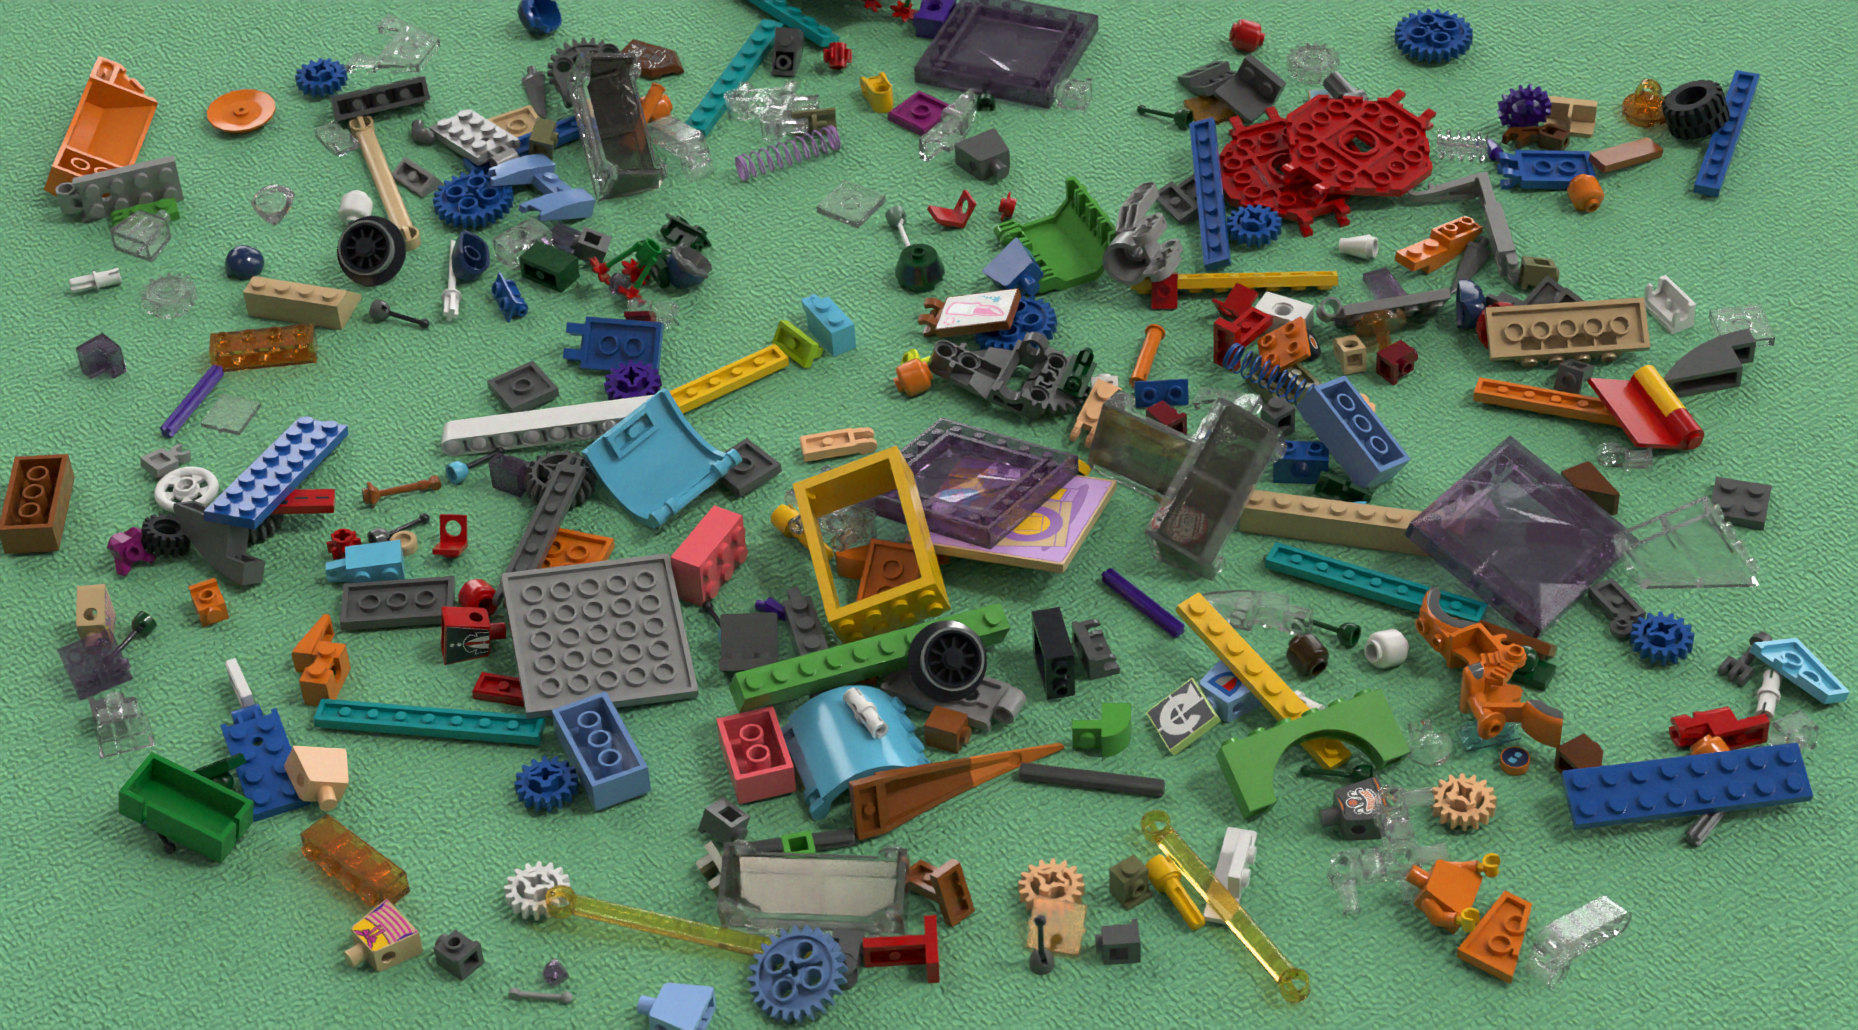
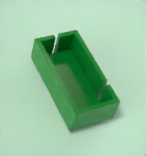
(186, 807)

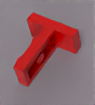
(1242, 331)
(906, 950)

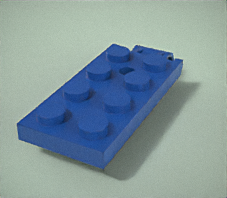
(264, 774)

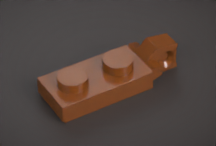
(1542, 648)

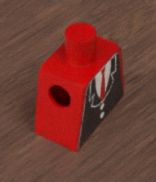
(467, 633)

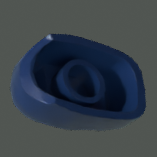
(469, 257)
(1469, 303)

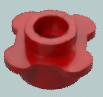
(1007, 206)

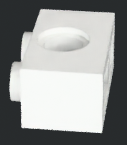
(1285, 310)

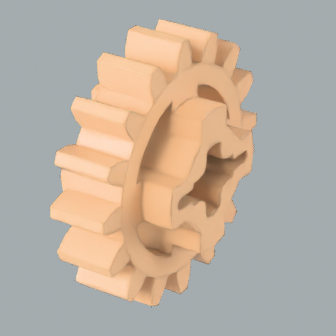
(1464, 802)
(1051, 882)

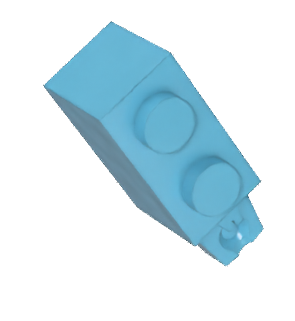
(829, 324)
(368, 563)

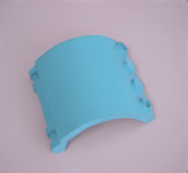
(656, 461)
(836, 749)

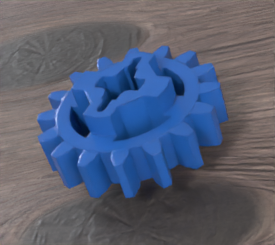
(321, 77)
(1254, 225)
(1662, 638)
(546, 784)

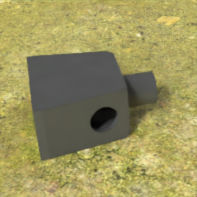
(983, 155)

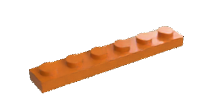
(1542, 401)

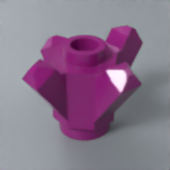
(127, 549)

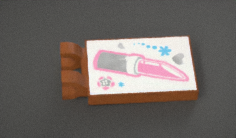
(970, 313)

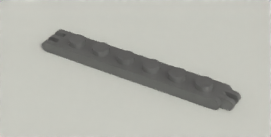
(546, 519)

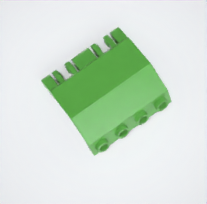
(1068, 242)

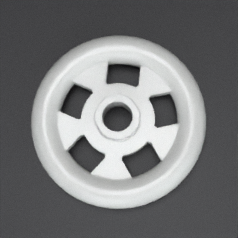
(185, 487)

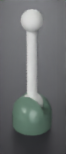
(897, 218)

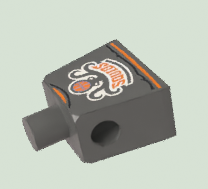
(1354, 811)

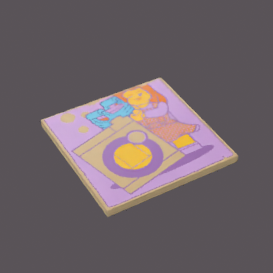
(1048, 535)

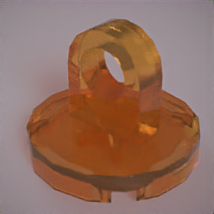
(1644, 107)
(1380, 324)

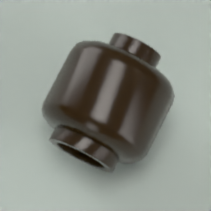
(1307, 655)

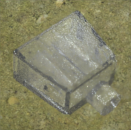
(142, 234)
(121, 726)

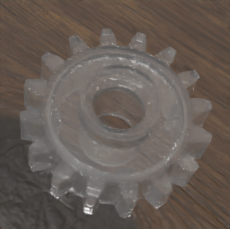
(1312, 63)
(168, 296)

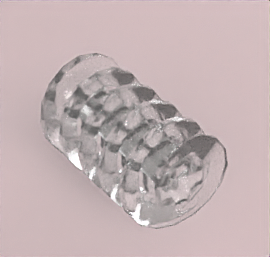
(1462, 145)

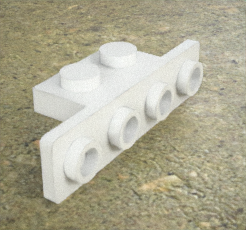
(1233, 865)

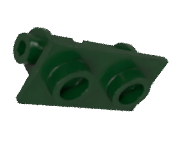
(692, 236)
(1078, 373)
(1338, 489)

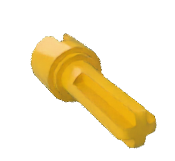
(780, 519)
(1166, 878)

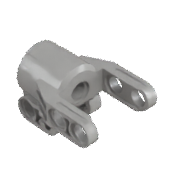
(1135, 248)

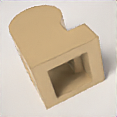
(1350, 354)

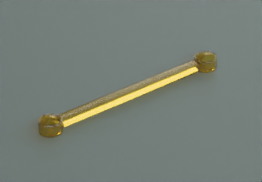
(1226, 906)
(654, 922)

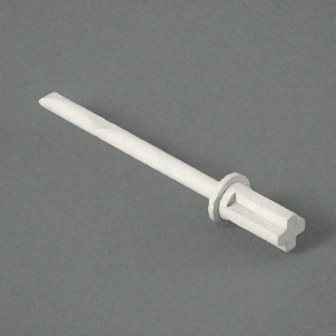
(451, 297)

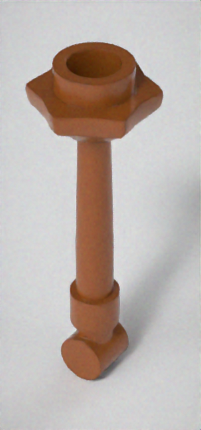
(372, 495)

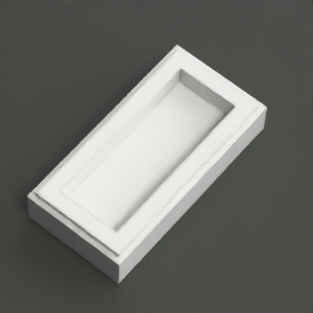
(239, 683)

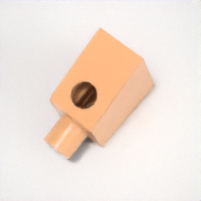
(318, 774)

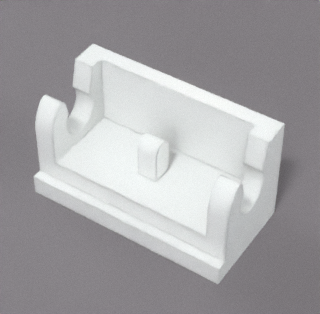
(1670, 305)

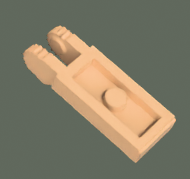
(1091, 410)
(837, 443)

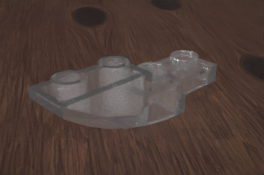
(953, 128)
(1261, 608)

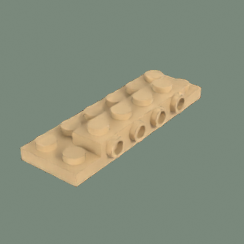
(1567, 331)

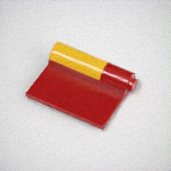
(1649, 411)

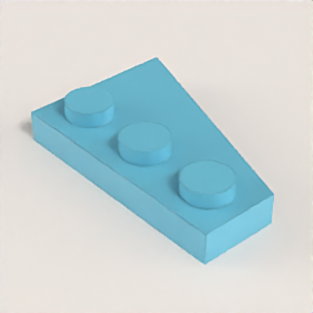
(1802, 668)

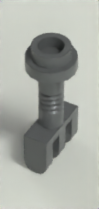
(1741, 666)

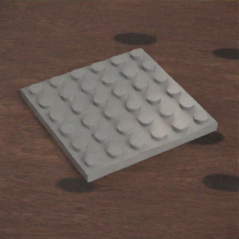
(598, 632)

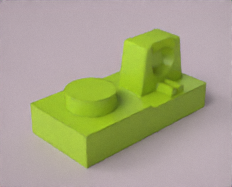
(796, 344)

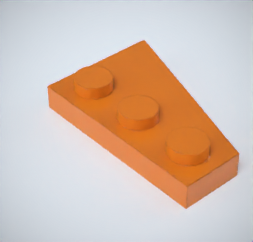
(1498, 937)

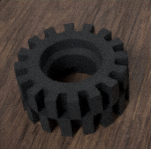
(164, 536)

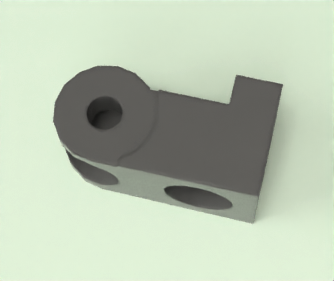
(852, 947)

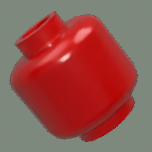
(1246, 35)
(477, 594)

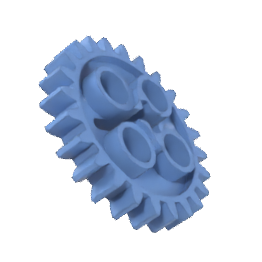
(797, 974)

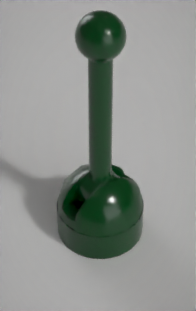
(1181, 117)
(1347, 633)
(1358, 773)

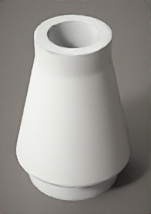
(1359, 246)

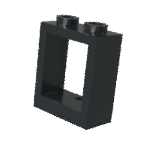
(1053, 653)

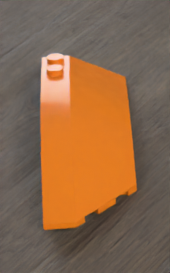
(105, 126)

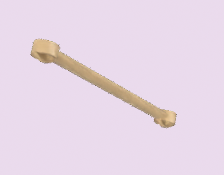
(383, 179)

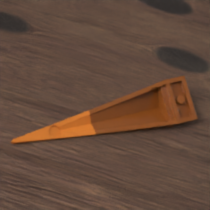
(901, 794)

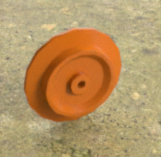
(241, 111)

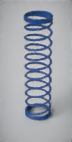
(1240, 350)

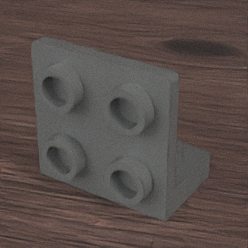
(1251, 89)
(748, 640)

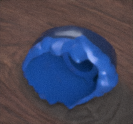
(539, 16)

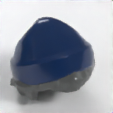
(687, 267)

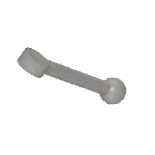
(516, 994)

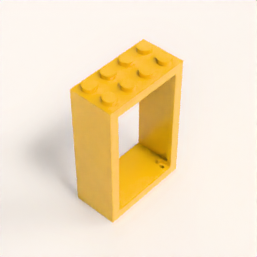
(846, 487)

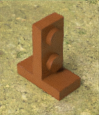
(944, 886)

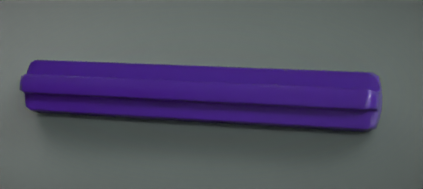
(191, 401)
(1143, 602)

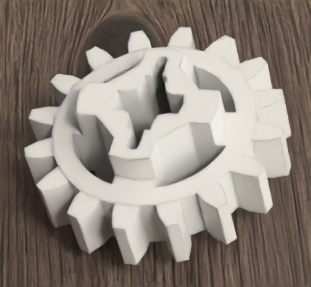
(533, 886)

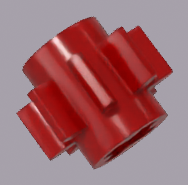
(837, 55)
(340, 539)

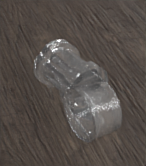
(1624, 457)

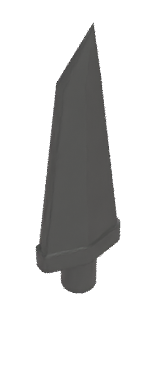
(535, 88)
(1473, 259)

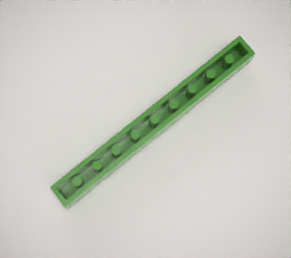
(850, 662)

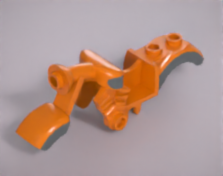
(1486, 674)

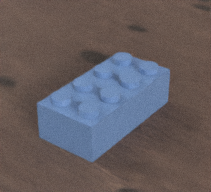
(1352, 432)
(601, 750)

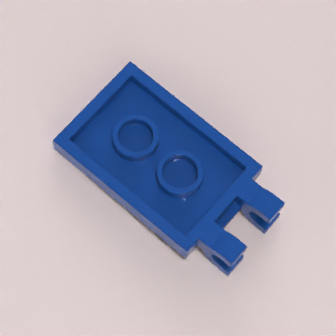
(1542, 168)
(614, 341)

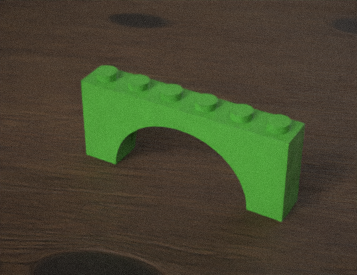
(1361, 722)

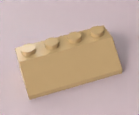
(299, 302)

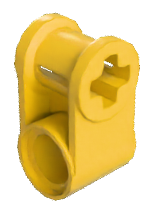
(878, 92)

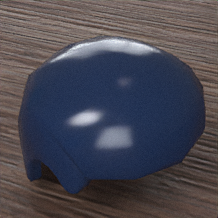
(244, 262)

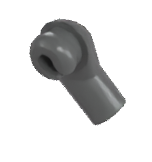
(420, 134)

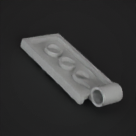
(476, 138)
(127, 185)
(1427, 302)
(992, 699)

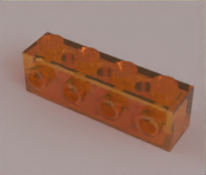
(264, 347)
(353, 862)

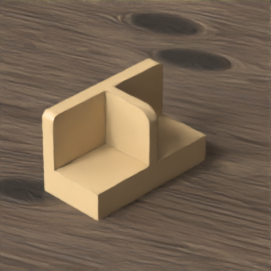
(1573, 115)

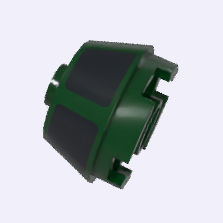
(919, 268)

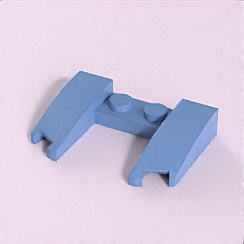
(558, 199)

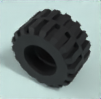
(1695, 109)

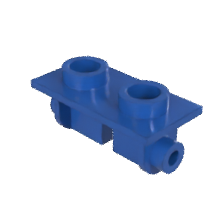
(508, 298)
(1170, 391)

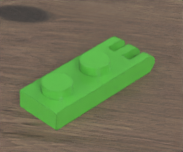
(168, 205)

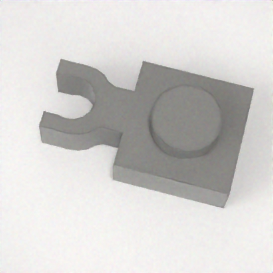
(162, 462)

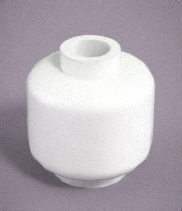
(354, 206)
(1386, 648)

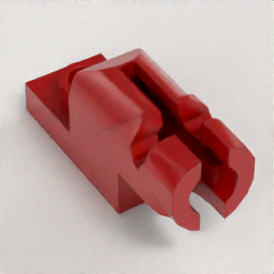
(1719, 723)

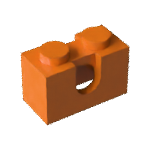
(318, 679)

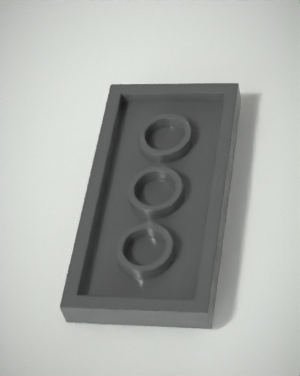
(396, 602)

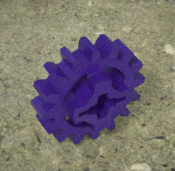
(1524, 107)
(632, 381)

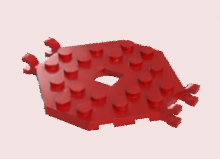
(1324, 127)
(1251, 175)

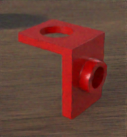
(955, 217)
(1165, 293)
(1237, 302)
(450, 545)

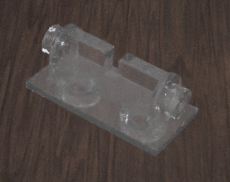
(664, 310)

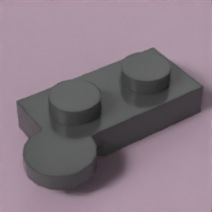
(1617, 606)

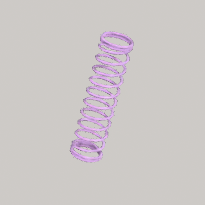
(741, 163)

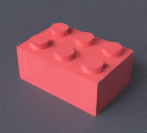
(709, 555)
(756, 755)

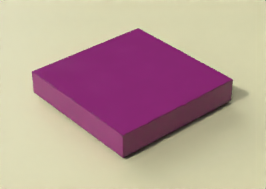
(918, 113)

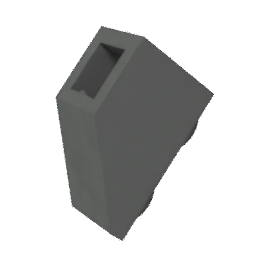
(787, 51)

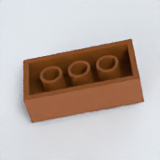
(36, 503)

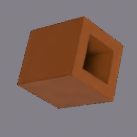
(947, 729)

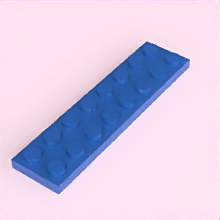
(276, 473)
(1686, 786)

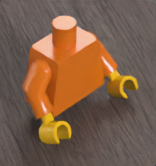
(1450, 890)

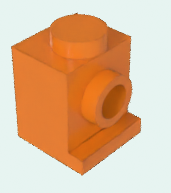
(208, 602)

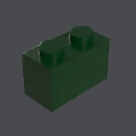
(549, 266)

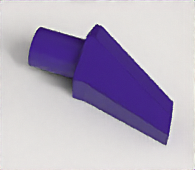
(1493, 150)
(770, 605)

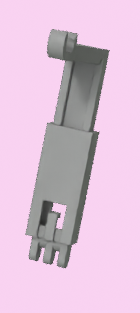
(1495, 222)

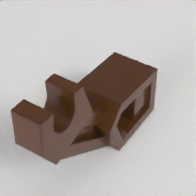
(1548, 137)

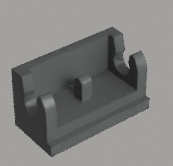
(1093, 650)

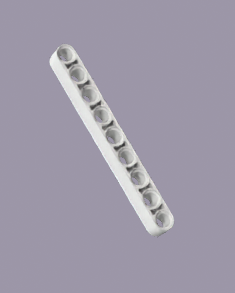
(535, 427)

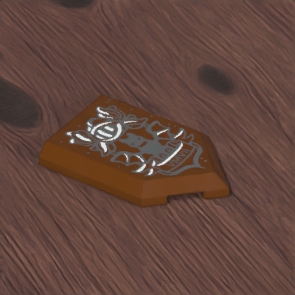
(654, 59)

